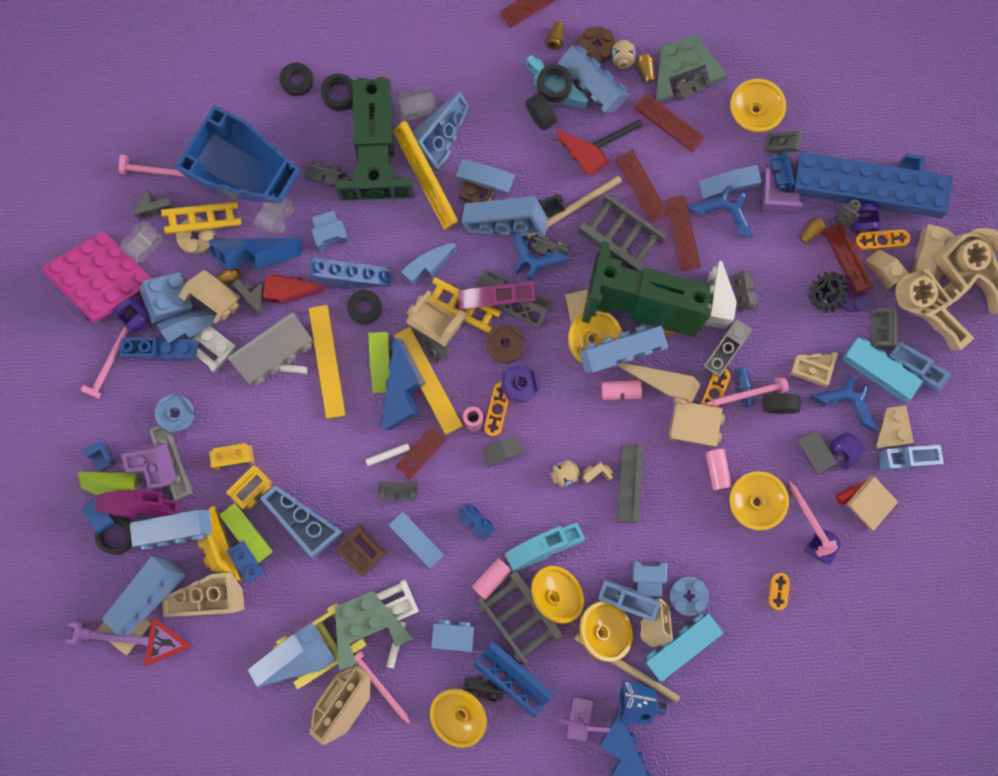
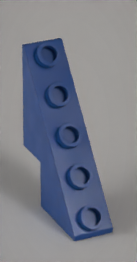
(255, 251)
(348, 274)
(402, 380)
(622, 745)

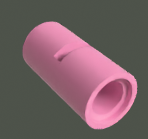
(621, 390)
(473, 426)
(718, 469)
(491, 578)

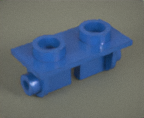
(785, 178)
(470, 514)
(245, 561)

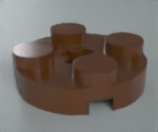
(600, 35)
(505, 333)

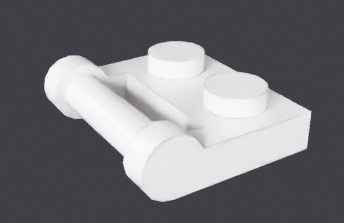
(215, 343)
(403, 606)

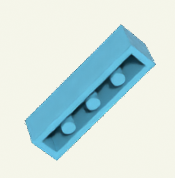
(882, 370)
(683, 647)

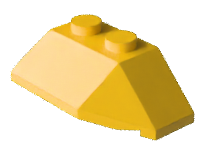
(216, 547)

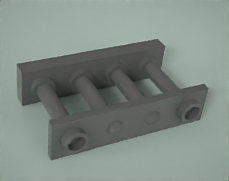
(620, 252)
(526, 600)

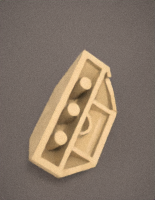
(340, 704)

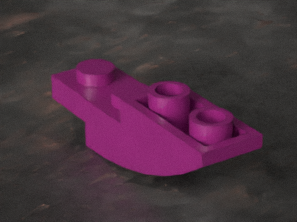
(496, 295)
(131, 502)

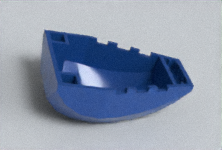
(236, 160)

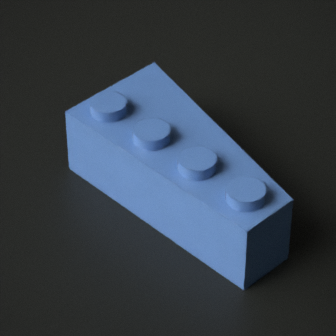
(594, 79)
(622, 348)
(303, 525)
(143, 595)

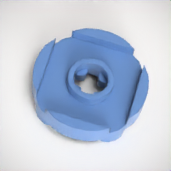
(174, 403)
(681, 604)

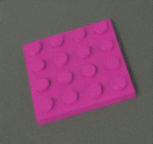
(96, 276)

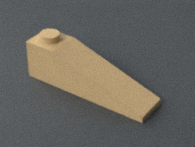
(930, 243)
(675, 385)
(211, 595)

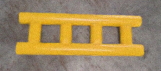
(193, 226)
(450, 307)

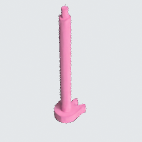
(124, 167)
(781, 385)
(94, 391)
(828, 546)
(380, 687)

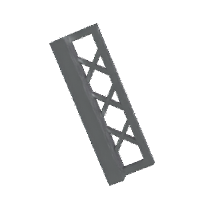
(540, 306)
(630, 483)

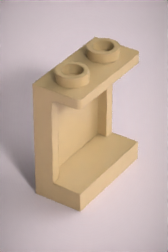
(213, 294)
(434, 320)
(696, 424)

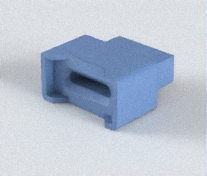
(328, 230)
(649, 578)

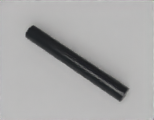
(617, 134)

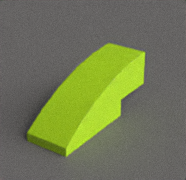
(379, 360)
(245, 530)

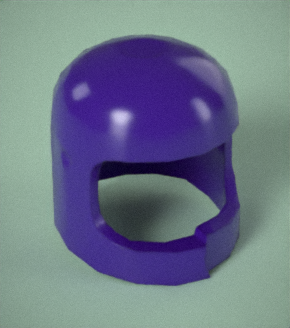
(868, 220)
(135, 318)
(849, 446)
(815, 542)

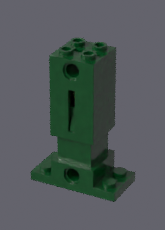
(374, 145)
(646, 295)

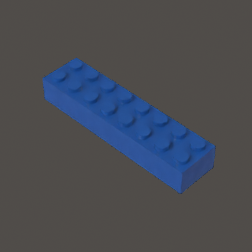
(874, 183)

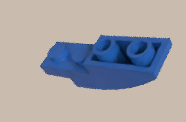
(158, 349)

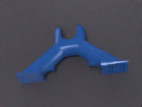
(724, 202)
(535, 263)
(856, 398)

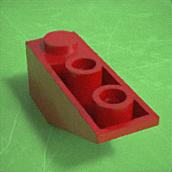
(589, 155)
(286, 290)

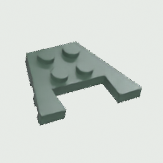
(682, 59)
(361, 618)

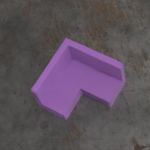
(775, 200)
(154, 461)

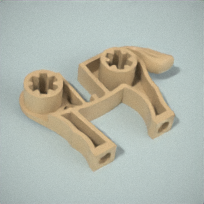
(964, 261)

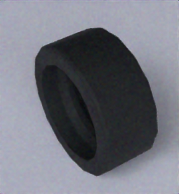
(557, 70)
(329, 82)
(541, 111)
(781, 403)
(99, 539)

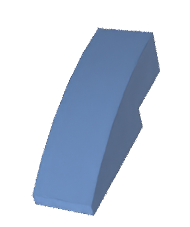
(485, 176)
(739, 179)
(428, 263)
(188, 322)
(929, 373)
(910, 457)
(416, 540)
(629, 600)

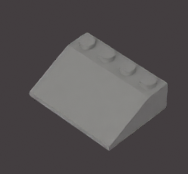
(271, 350)

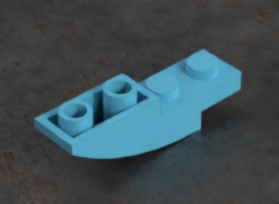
(575, 99)
(543, 545)

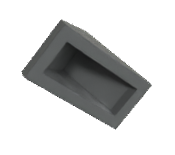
(502, 451)

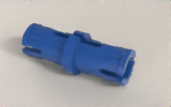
(744, 385)

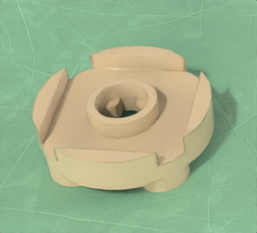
(195, 246)

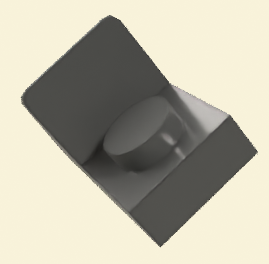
(782, 141)
(147, 207)
(254, 298)

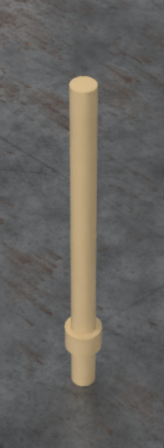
(581, 202)
(641, 676)

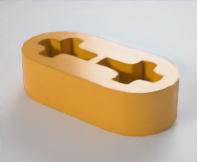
(773, 591)

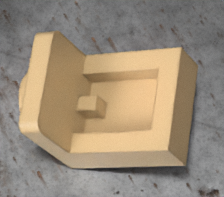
(592, 472)

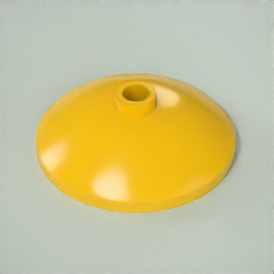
(758, 95)
(599, 327)
(769, 492)
(557, 594)
(614, 631)
(452, 724)

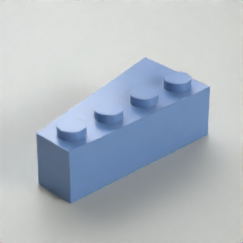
(505, 216)
(171, 529)

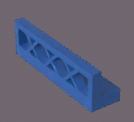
(515, 676)

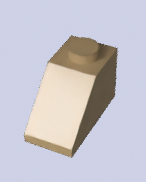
(886, 268)
(660, 630)

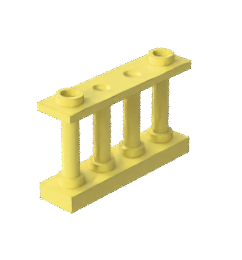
(355, 647)

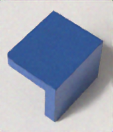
(912, 162)
(100, 455)

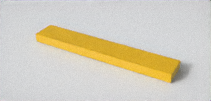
(425, 175)
(327, 362)
(432, 389)

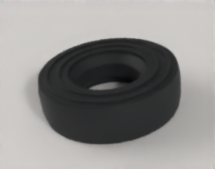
(288, 71)
(358, 297)

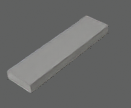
(181, 486)

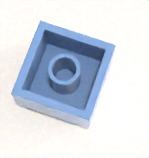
(162, 298)
(453, 637)

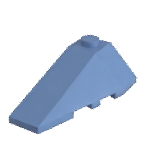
(439, 130)
(298, 655)

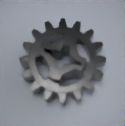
(829, 292)

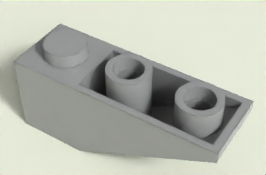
(728, 347)

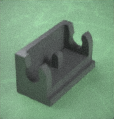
(884, 328)
(817, 451)

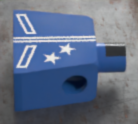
(639, 704)

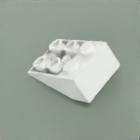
(723, 299)

